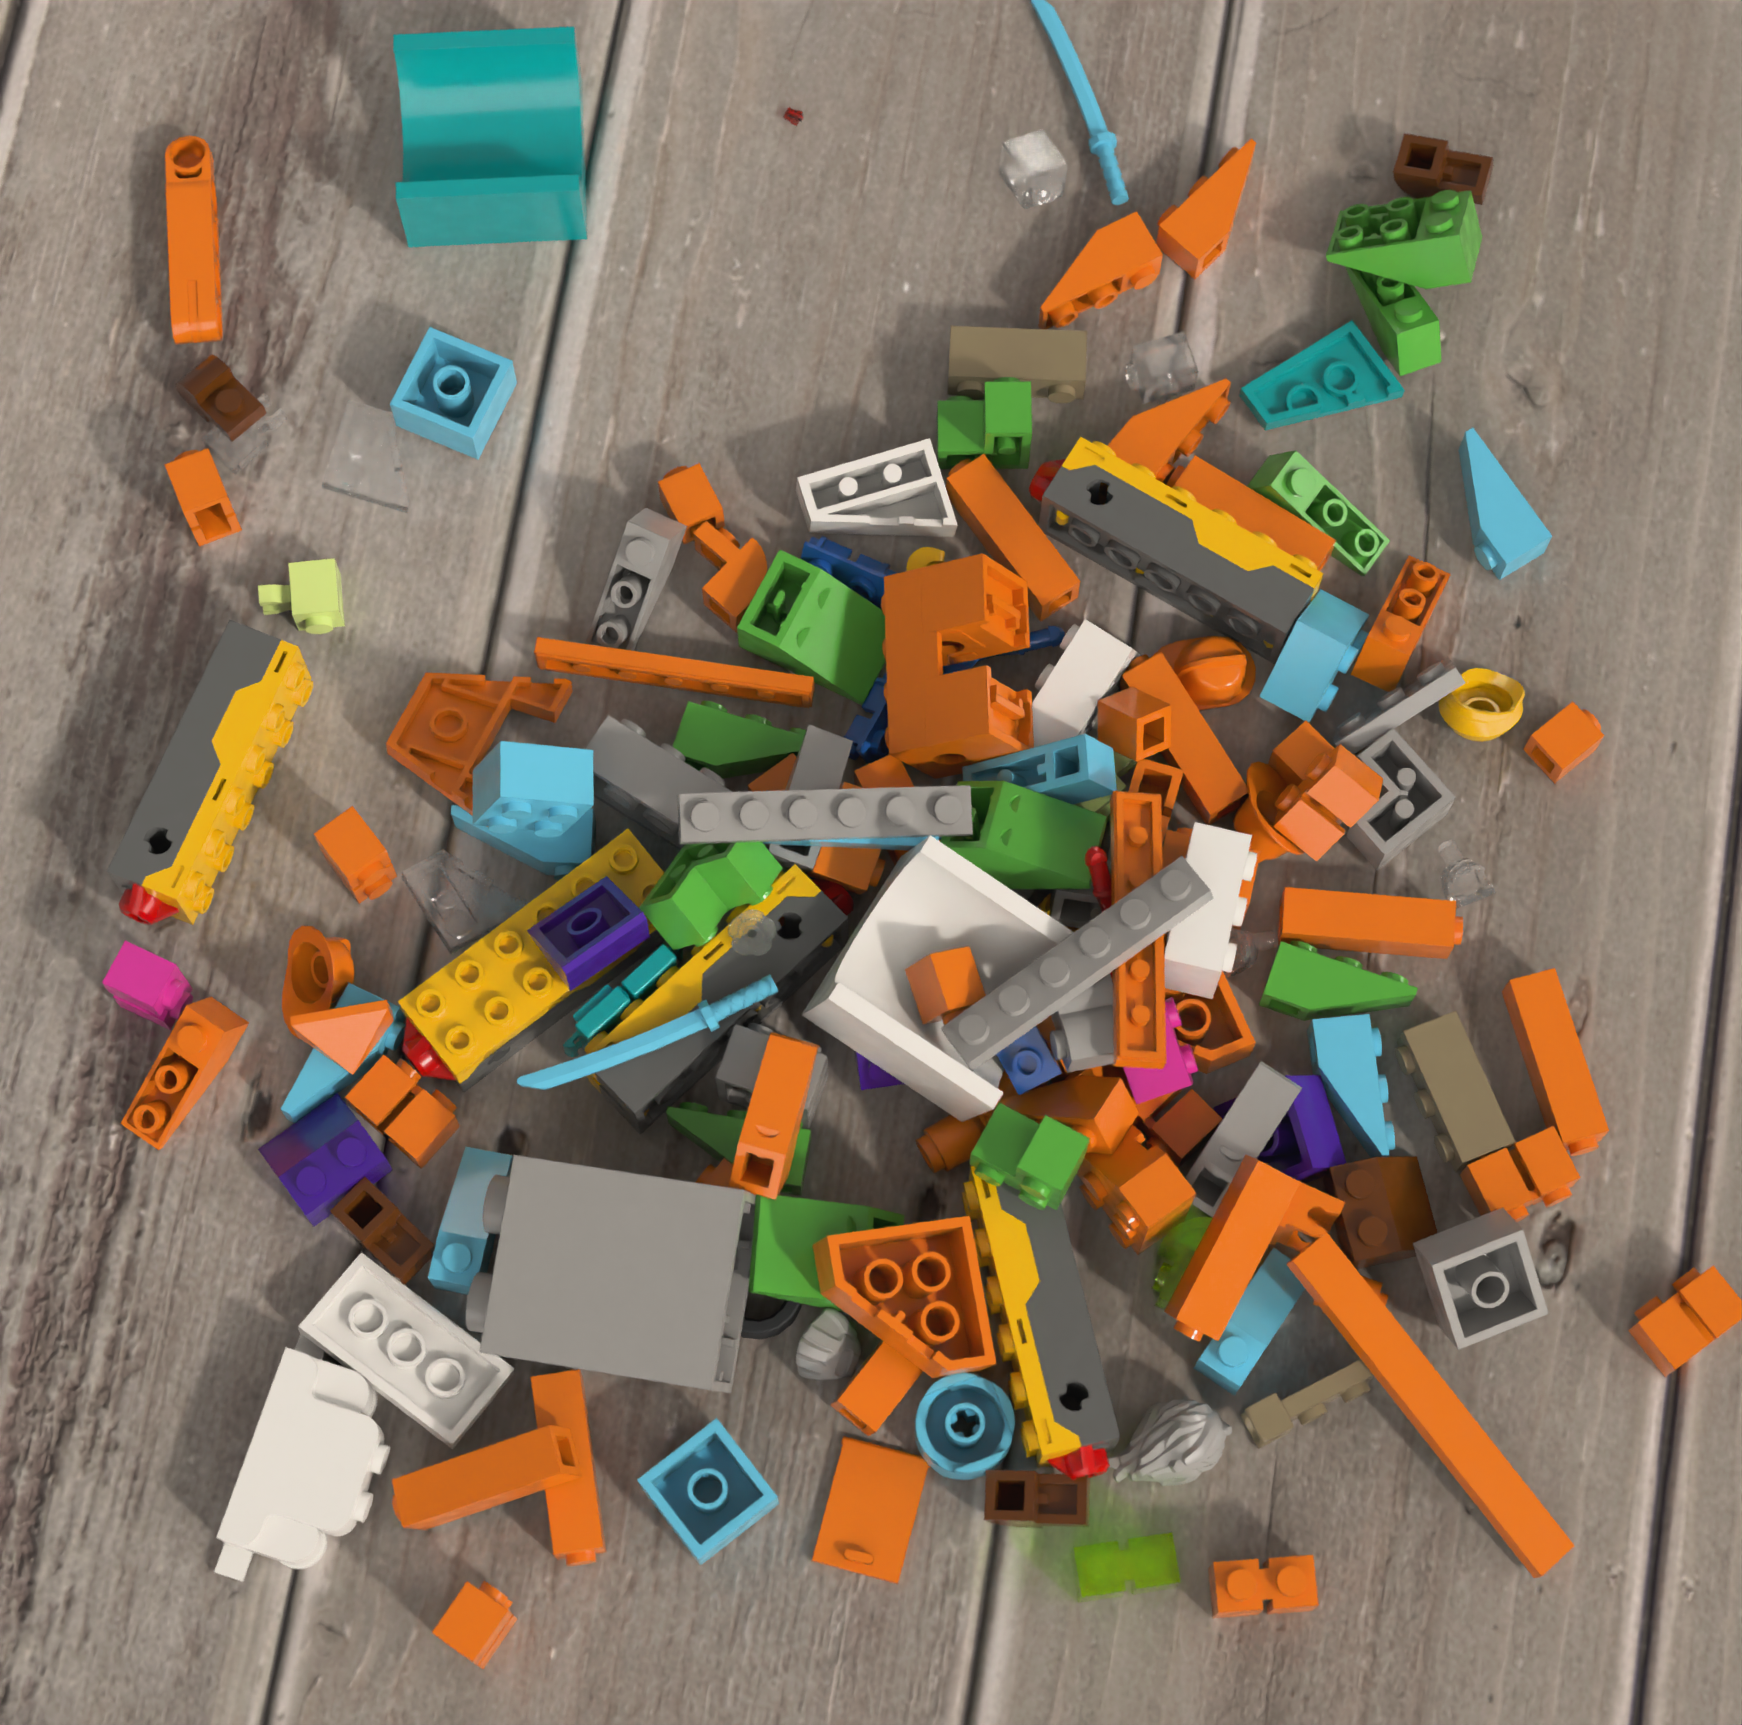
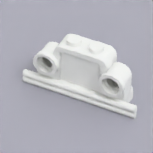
(304, 1465)

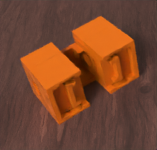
(943, 619)

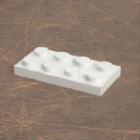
(406, 1350)

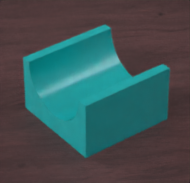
(491, 137)

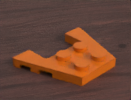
(456, 721)

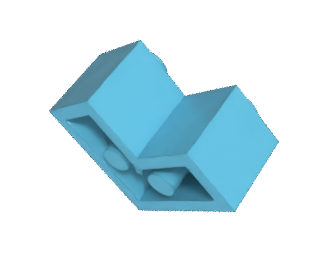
(1319, 646)

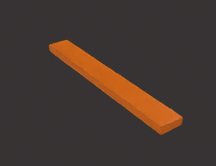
(1430, 1405)

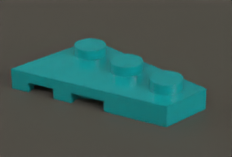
(1321, 381)

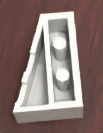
(880, 495)
(1080, 678)
(1200, 944)

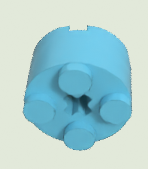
(976, 1401)

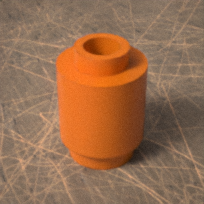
(949, 1142)

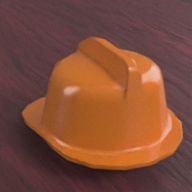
(1212, 670)
(1259, 812)
(315, 972)

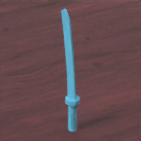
(1101, 141)
(653, 1039)

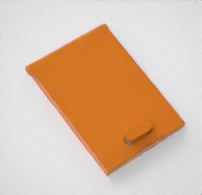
(871, 1510)

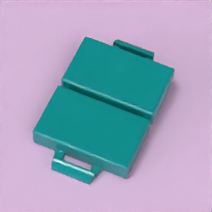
(605, 1007)

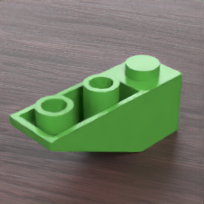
(1400, 320)
(1304, 492)
(732, 743)
(1324, 987)
(720, 1136)

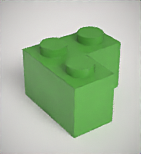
(991, 426)
(705, 885)
(1029, 1156)

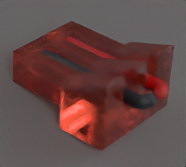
(793, 116)

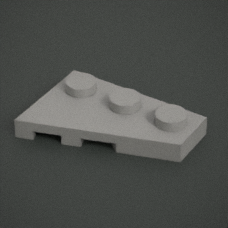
(1399, 706)

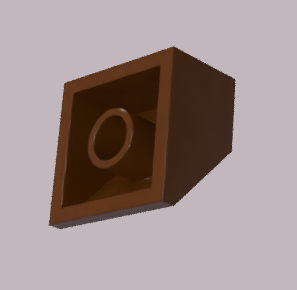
(1382, 1209)

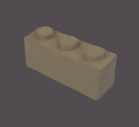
(1045, 357)
(1453, 1091)

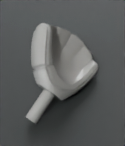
(829, 1348)

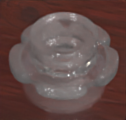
(749, 921)

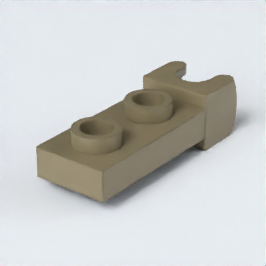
(1273, 1418)

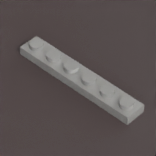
(824, 814)
(1077, 963)

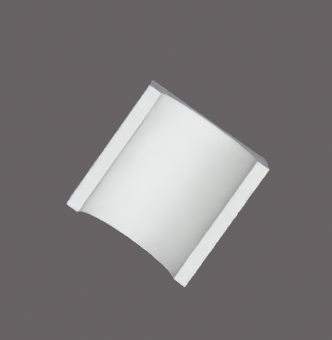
(924, 908)

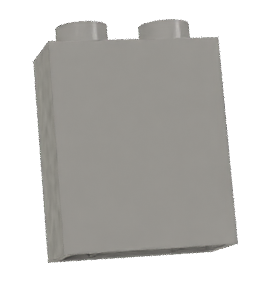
(615, 1273)

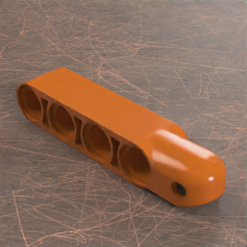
(193, 242)

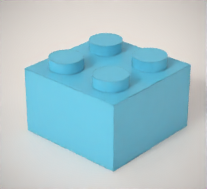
(453, 393)
(532, 788)
(708, 1491)

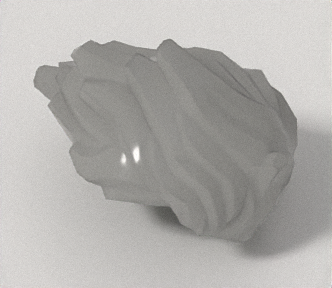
(1172, 1444)

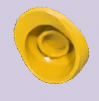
(1483, 705)

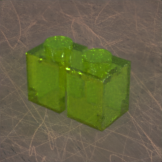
(1103, 1568)

